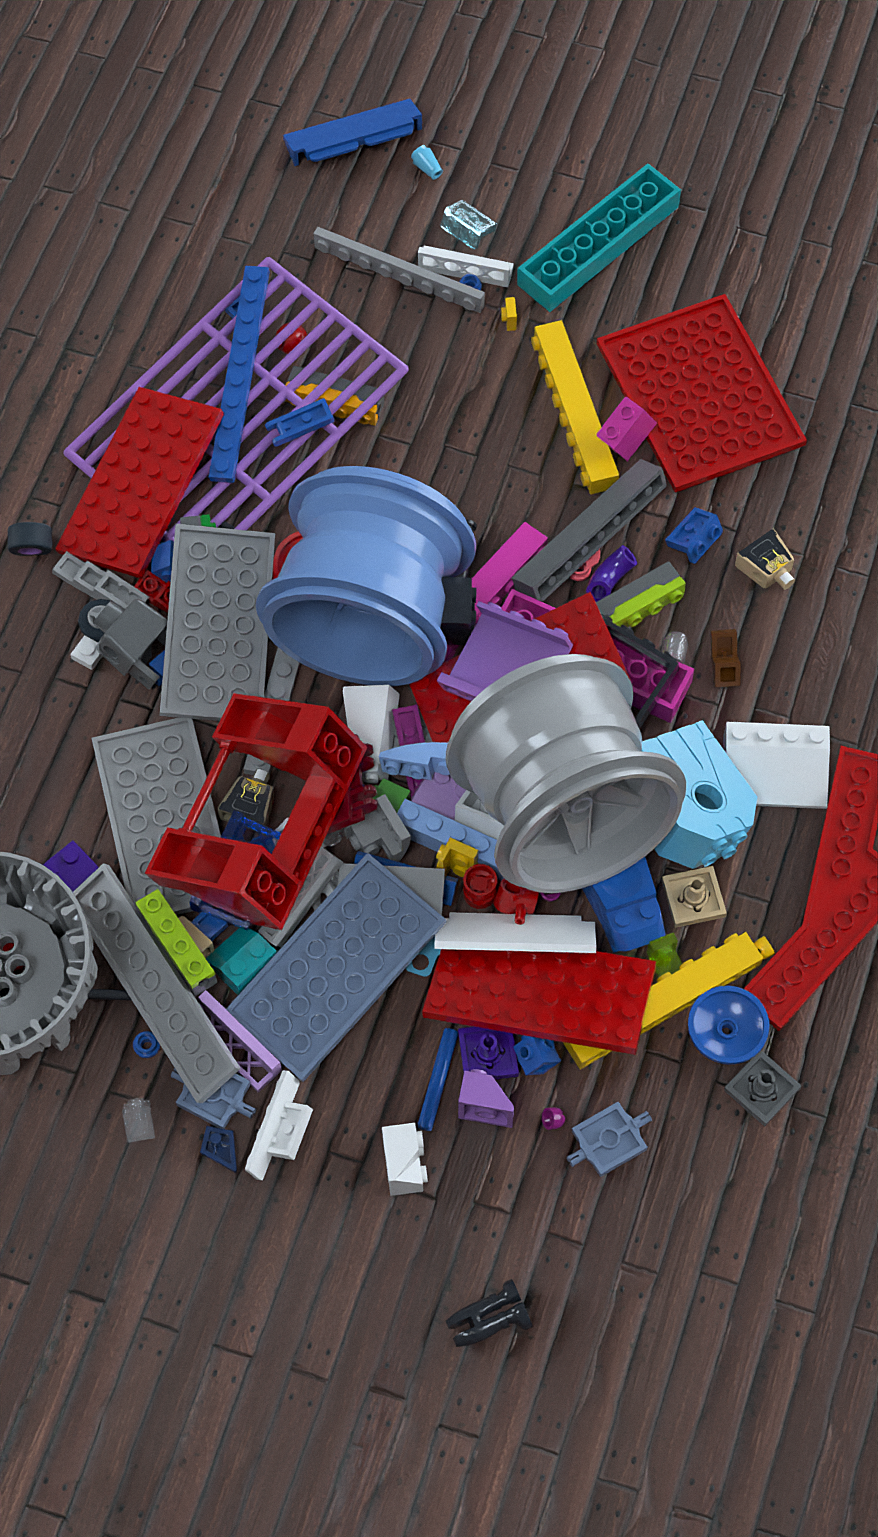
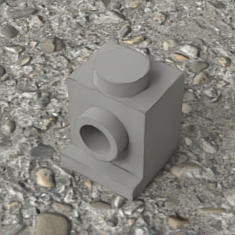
(364, 836)

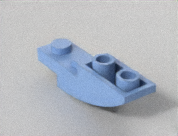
(415, 760)

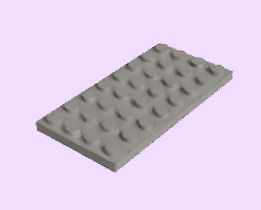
(212, 622)
(151, 785)

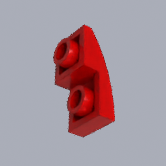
(156, 590)

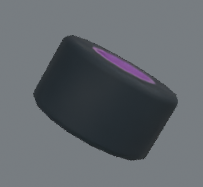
(29, 539)

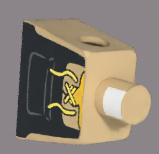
(767, 561)

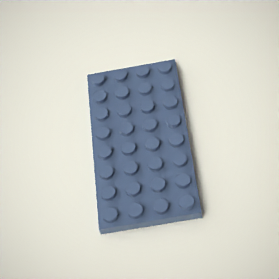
(335, 966)

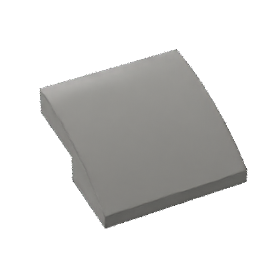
(391, 829)

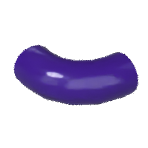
(610, 572)

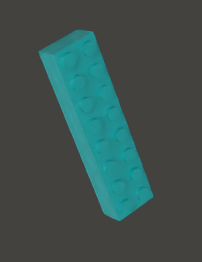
(598, 237)

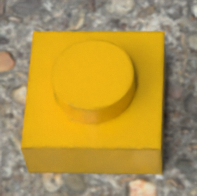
(508, 314)

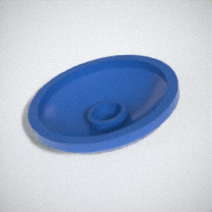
(731, 1009)

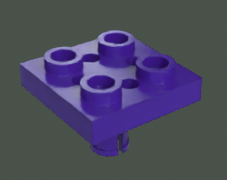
(487, 1045)

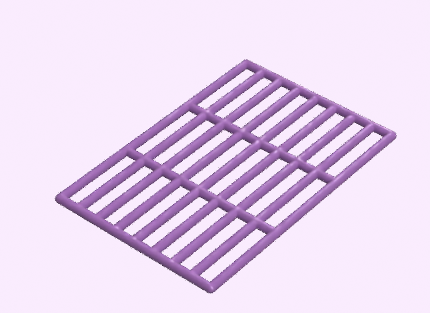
(268, 378)

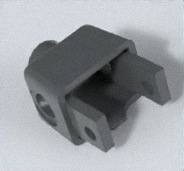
(130, 637)

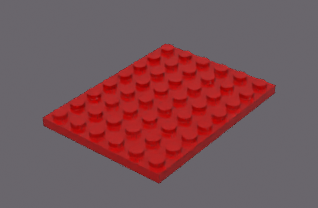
(703, 390)

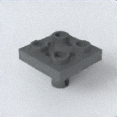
(769, 1080)

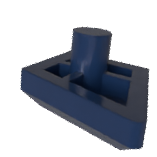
(220, 1147)

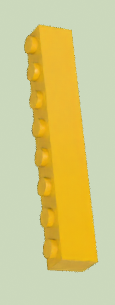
(575, 406)
(682, 988)

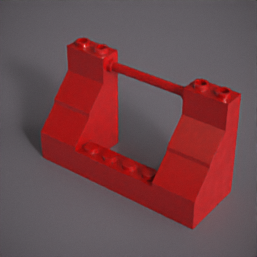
(243, 875)

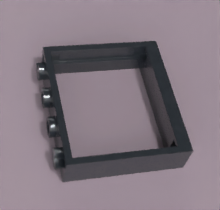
(646, 649)

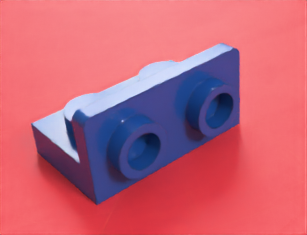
(695, 534)

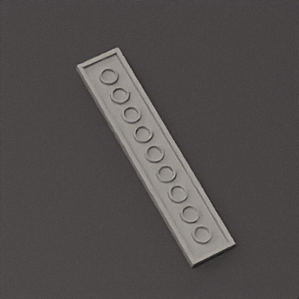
(155, 985)

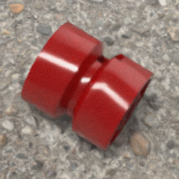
(479, 886)

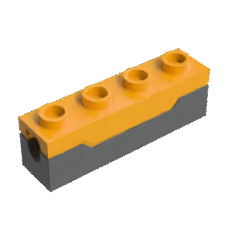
(334, 391)

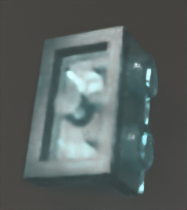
(467, 223)

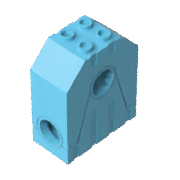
(716, 803)

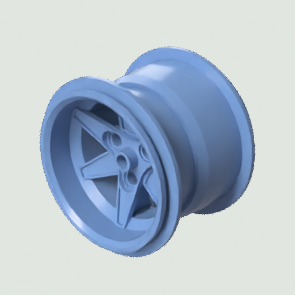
(366, 578)

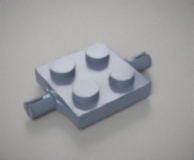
(221, 1104)
(609, 1139)

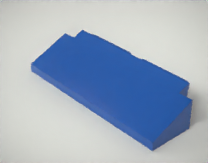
(351, 131)

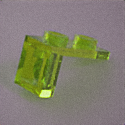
(664, 953)

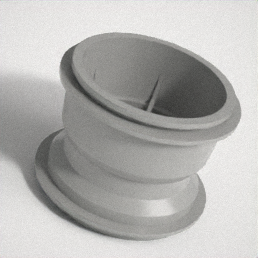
(564, 773)

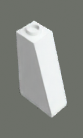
(371, 718)

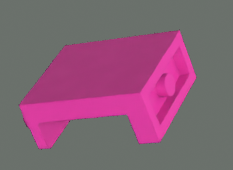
(626, 428)

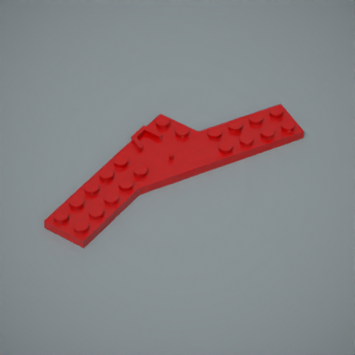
(840, 897)

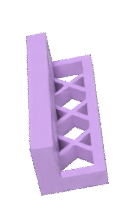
(244, 1039)

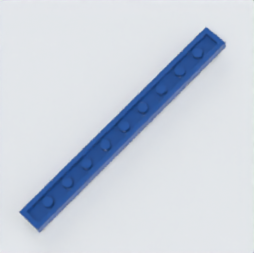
(239, 374)

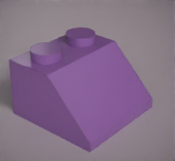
(484, 1100)

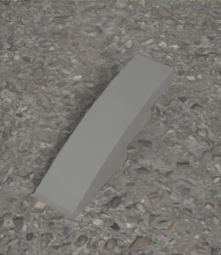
(96, 582)

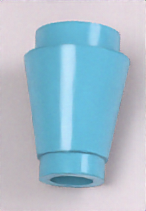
(426, 161)

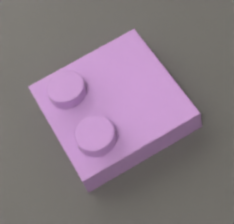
(439, 794)

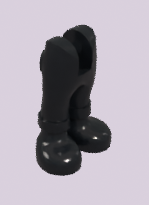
(486, 1328)

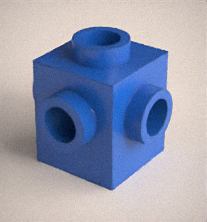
(536, 1055)

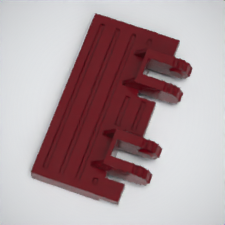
(357, 799)

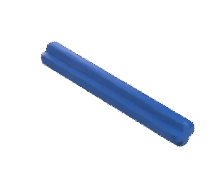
(437, 1079)

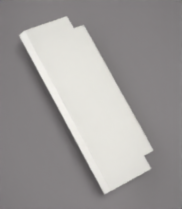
(501, 933)

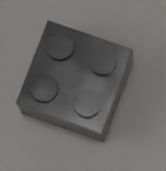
(459, 610)

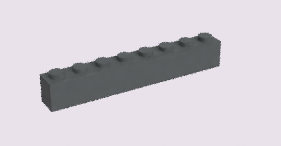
(590, 531)

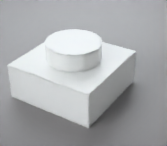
(86, 653)

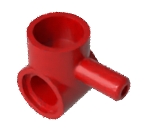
(516, 900)

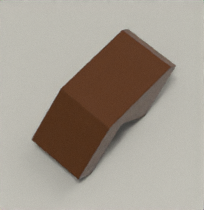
(724, 658)

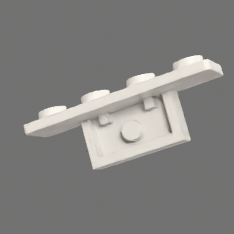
(281, 1127)

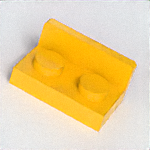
(456, 856)

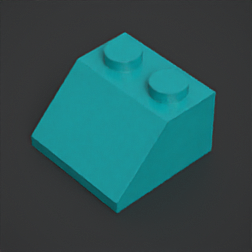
(241, 958)

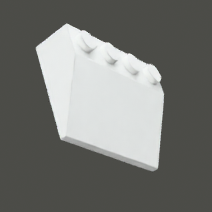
(781, 762)

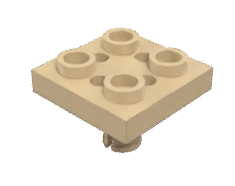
(693, 888)

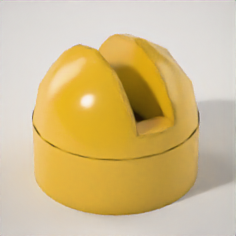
(765, 947)

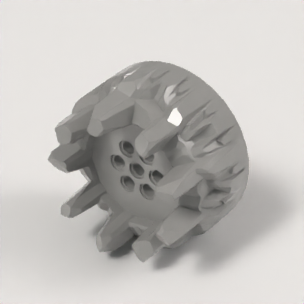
(57, 950)

